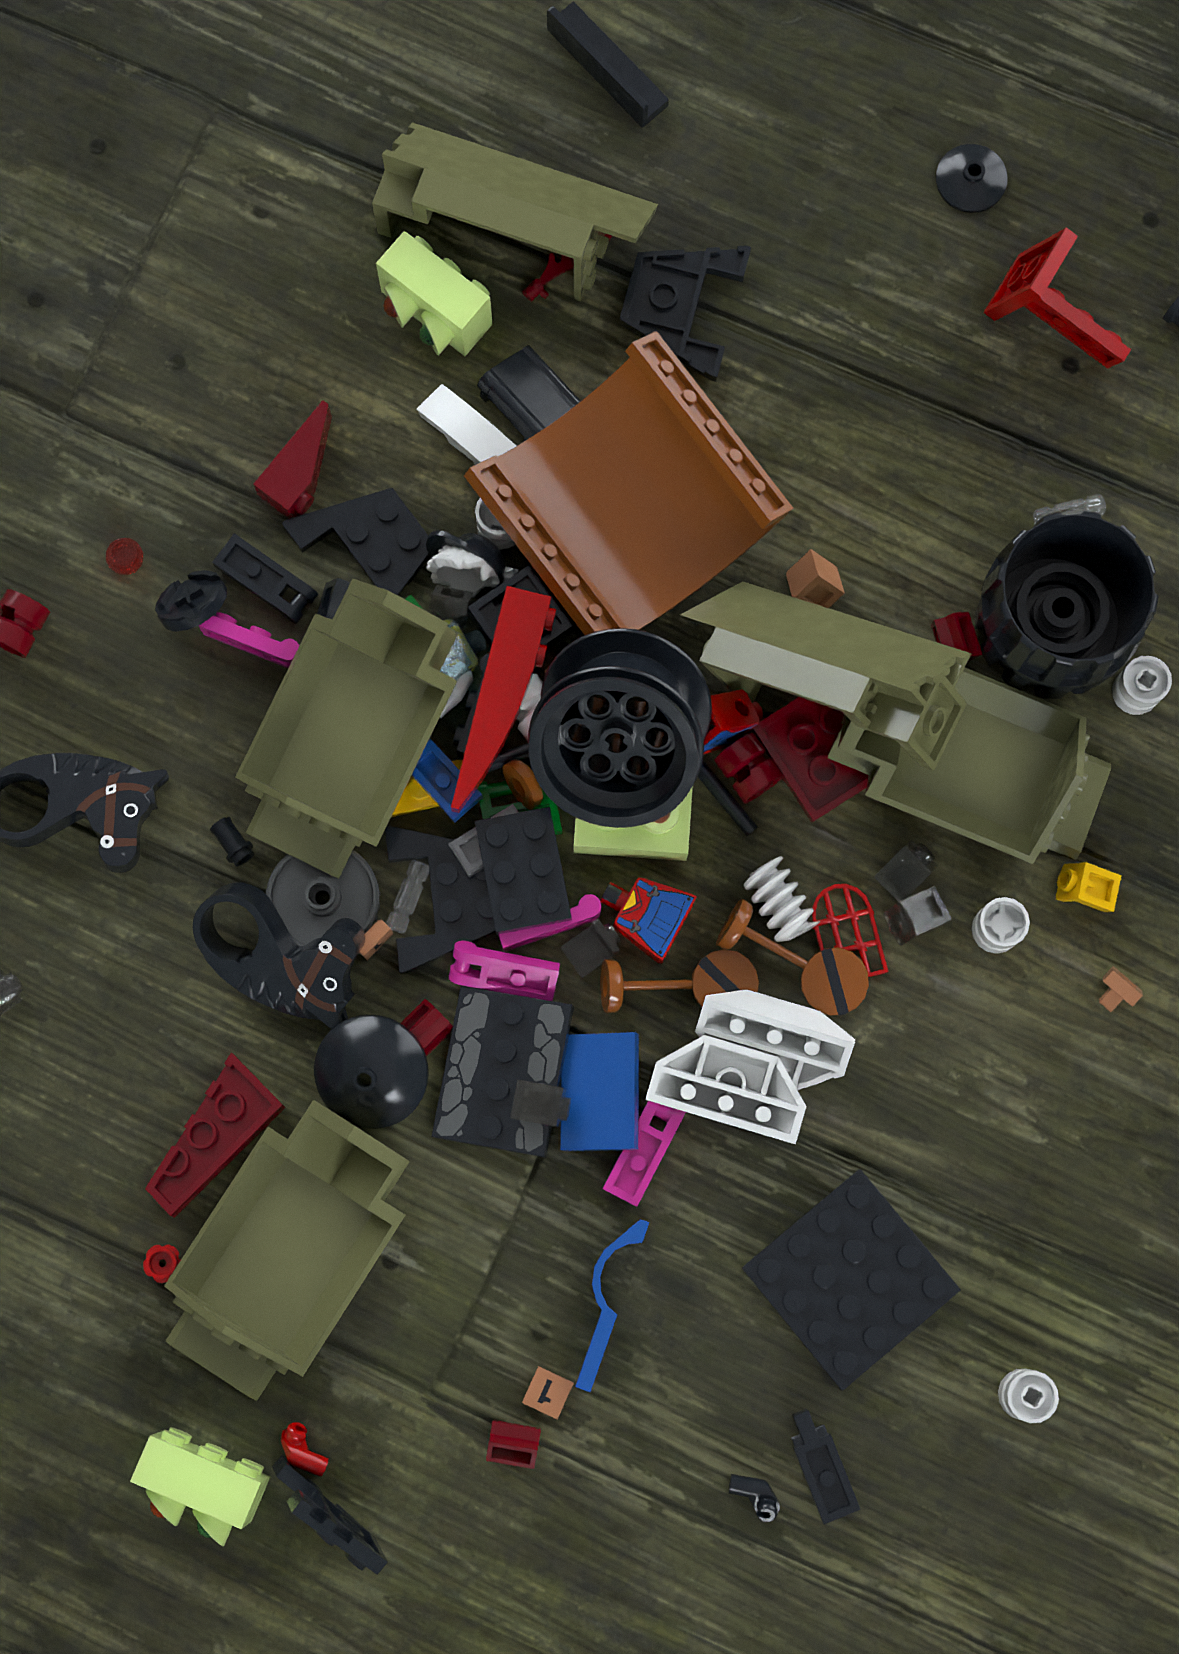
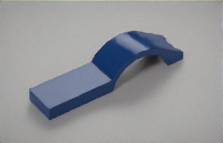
(439, 779)
(607, 1316)

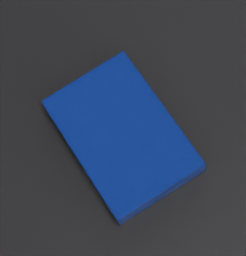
(603, 1090)

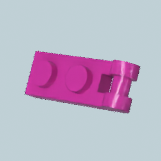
(252, 640)
(586, 912)
(503, 972)
(636, 1167)

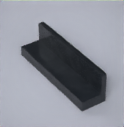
(606, 63)

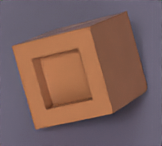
(815, 580)

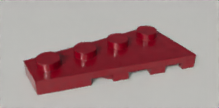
(222, 1127)

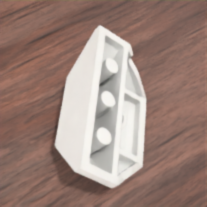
(800, 1036)
(730, 1087)

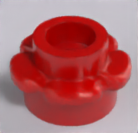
(154, 1255)

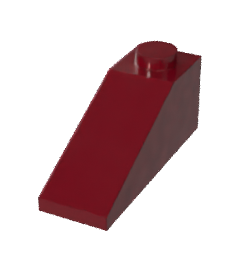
(294, 472)

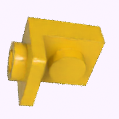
(1088, 886)

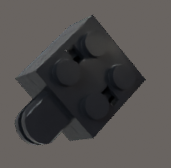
(486, 610)

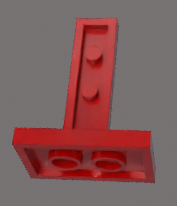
(1028, 285)

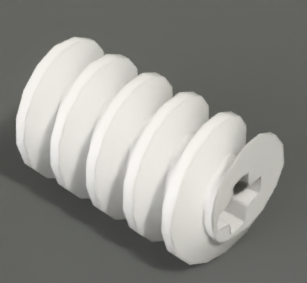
(779, 901)

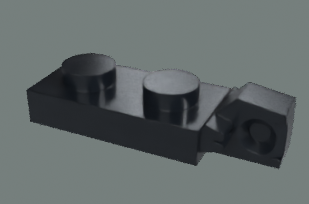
(823, 1469)

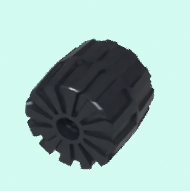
(1091, 575)

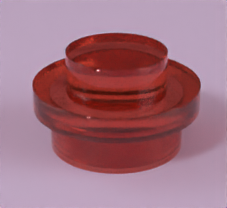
(124, 556)

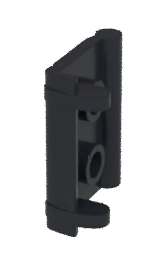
(527, 392)

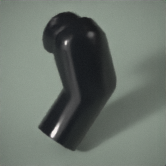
(759, 1494)

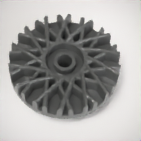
(295, 890)

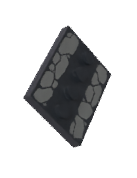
(490, 1048)

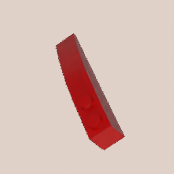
(505, 683)

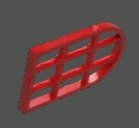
(854, 916)

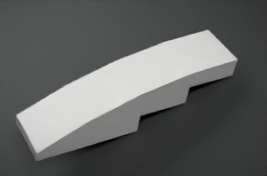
(463, 426)

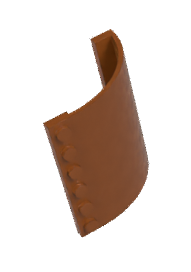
(632, 494)

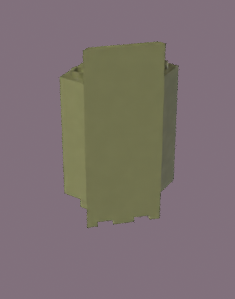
(506, 196)
(864, 669)
(347, 726)
(1005, 778)
(285, 1250)

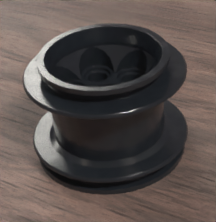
(619, 766)

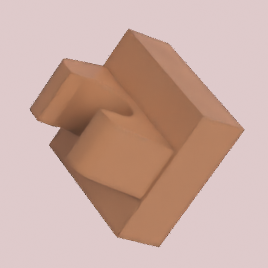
(1119, 988)

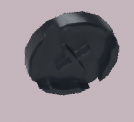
(191, 602)

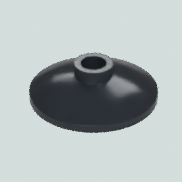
(966, 191)

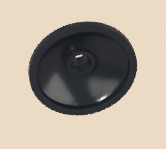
(387, 1055)

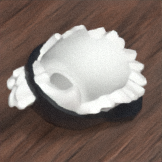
(466, 562)

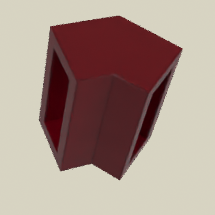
(957, 632)
(428, 1026)
(513, 1444)

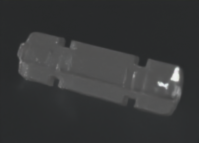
(1092, 504)
(408, 896)

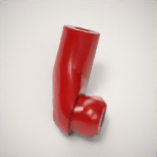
(297, 1450)

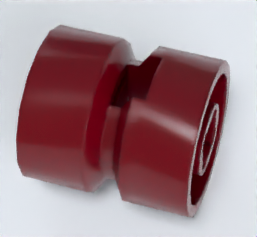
(18, 621)
(749, 767)

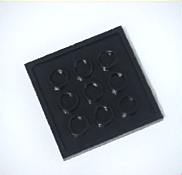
(850, 1279)

